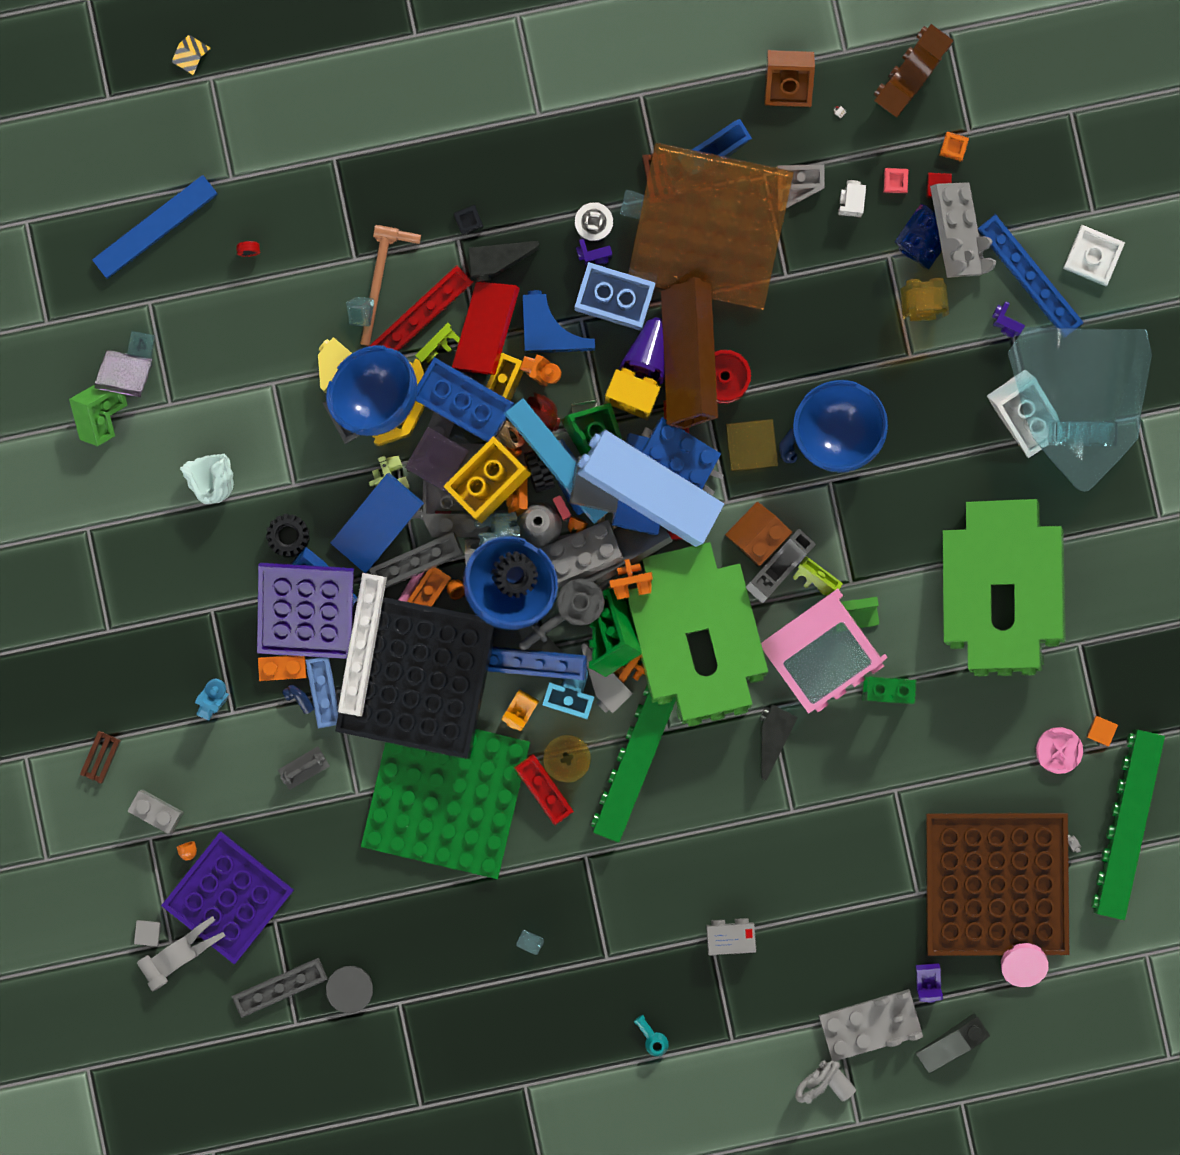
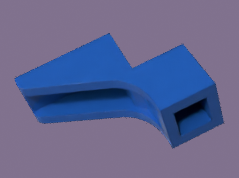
(726, 141)

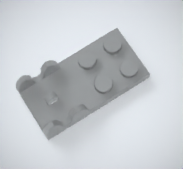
(959, 231)
(871, 1025)

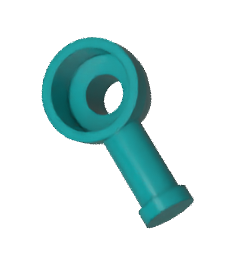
(652, 1037)

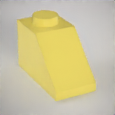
(329, 358)

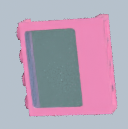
(822, 653)

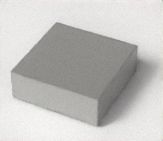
(147, 933)

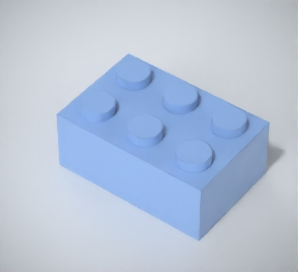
(614, 296)

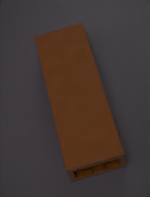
(689, 353)

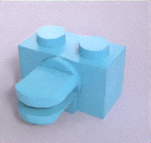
(569, 697)

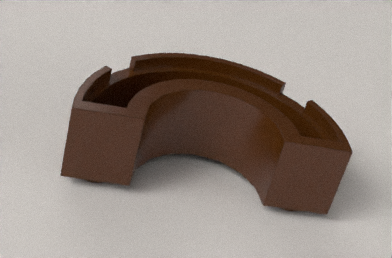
(914, 71)

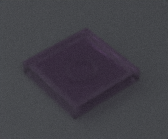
(123, 373)
(436, 458)

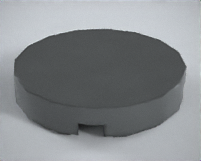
(580, 601)
(349, 989)

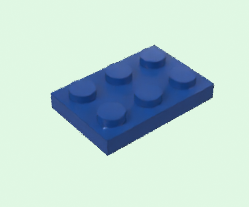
(681, 453)

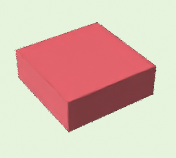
(895, 180)
(561, 507)

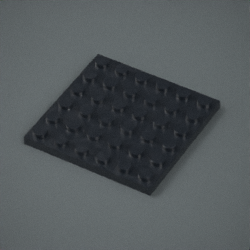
(425, 679)

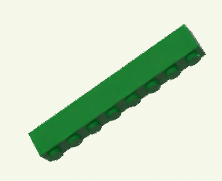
(632, 769)
(1128, 824)

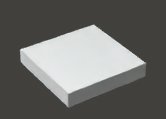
(1094, 255)

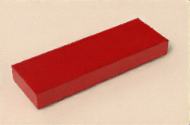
(543, 789)

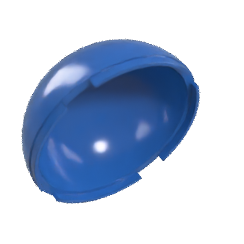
(372, 391)
(840, 426)
(491, 603)

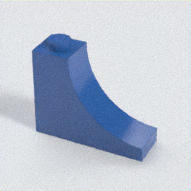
(543, 332)

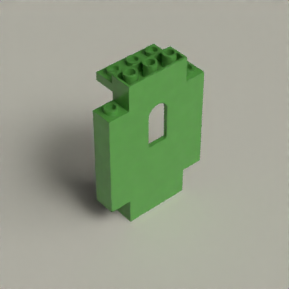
(1004, 548)
(689, 598)

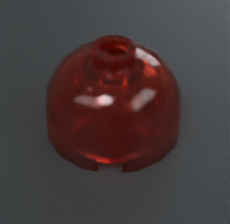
(546, 411)

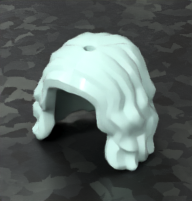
(209, 478)

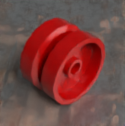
(738, 373)

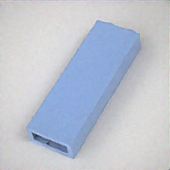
(649, 488)

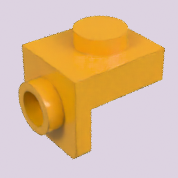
(520, 710)

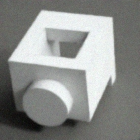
(853, 199)

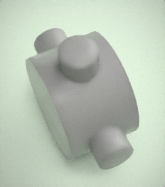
(1073, 844)

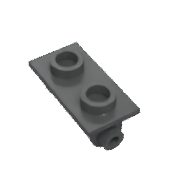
(303, 768)

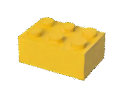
(632, 393)
(487, 480)

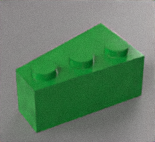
(613, 637)

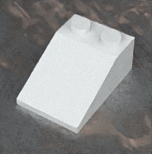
(1010, 410)

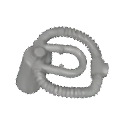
(831, 1076)

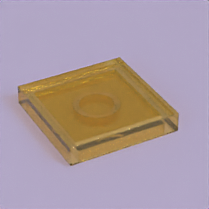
(751, 445)

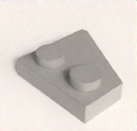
(805, 181)

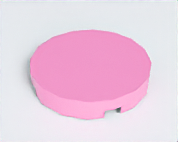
(1059, 750)
(1024, 965)

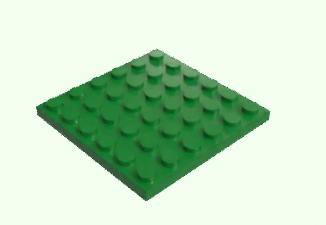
(447, 805)

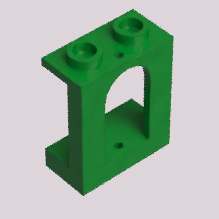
(889, 690)

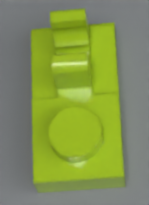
(429, 351)
(815, 574)

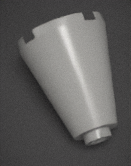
(547, 531)

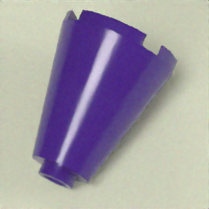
(647, 353)

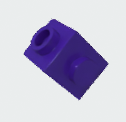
(598, 256)
(1009, 326)
(928, 983)

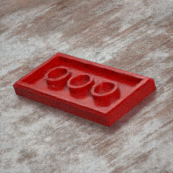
(485, 328)

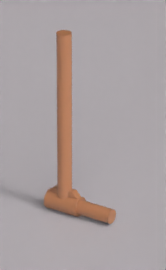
(385, 236)

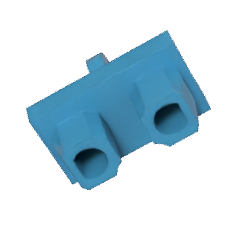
(211, 698)

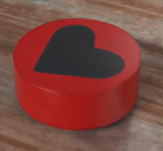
(248, 248)

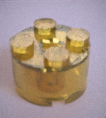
(924, 299)
(562, 771)

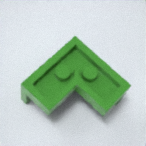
(93, 412)
(863, 611)

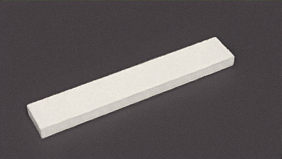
(362, 644)

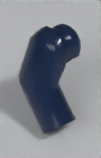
(787, 449)
(301, 698)

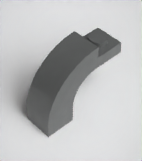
(780, 565)

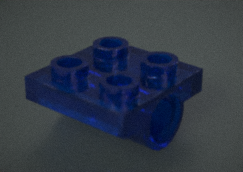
(921, 238)

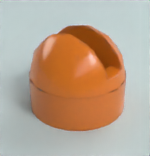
(577, 524)
(455, 589)
(187, 850)

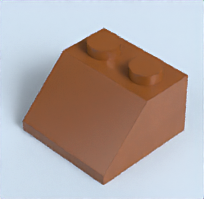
(789, 78)
(758, 533)

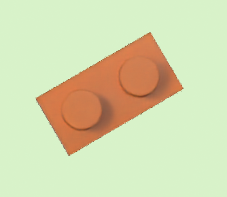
(518, 500)
(430, 587)
(282, 668)

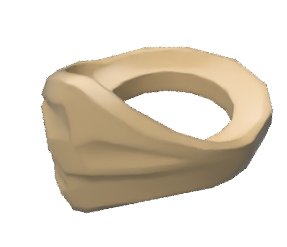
(505, 438)

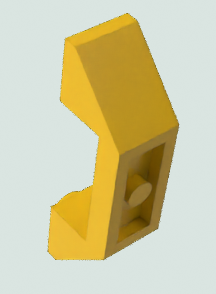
(410, 422)

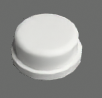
(593, 221)

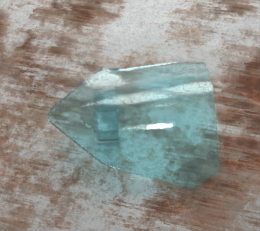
(1082, 395)

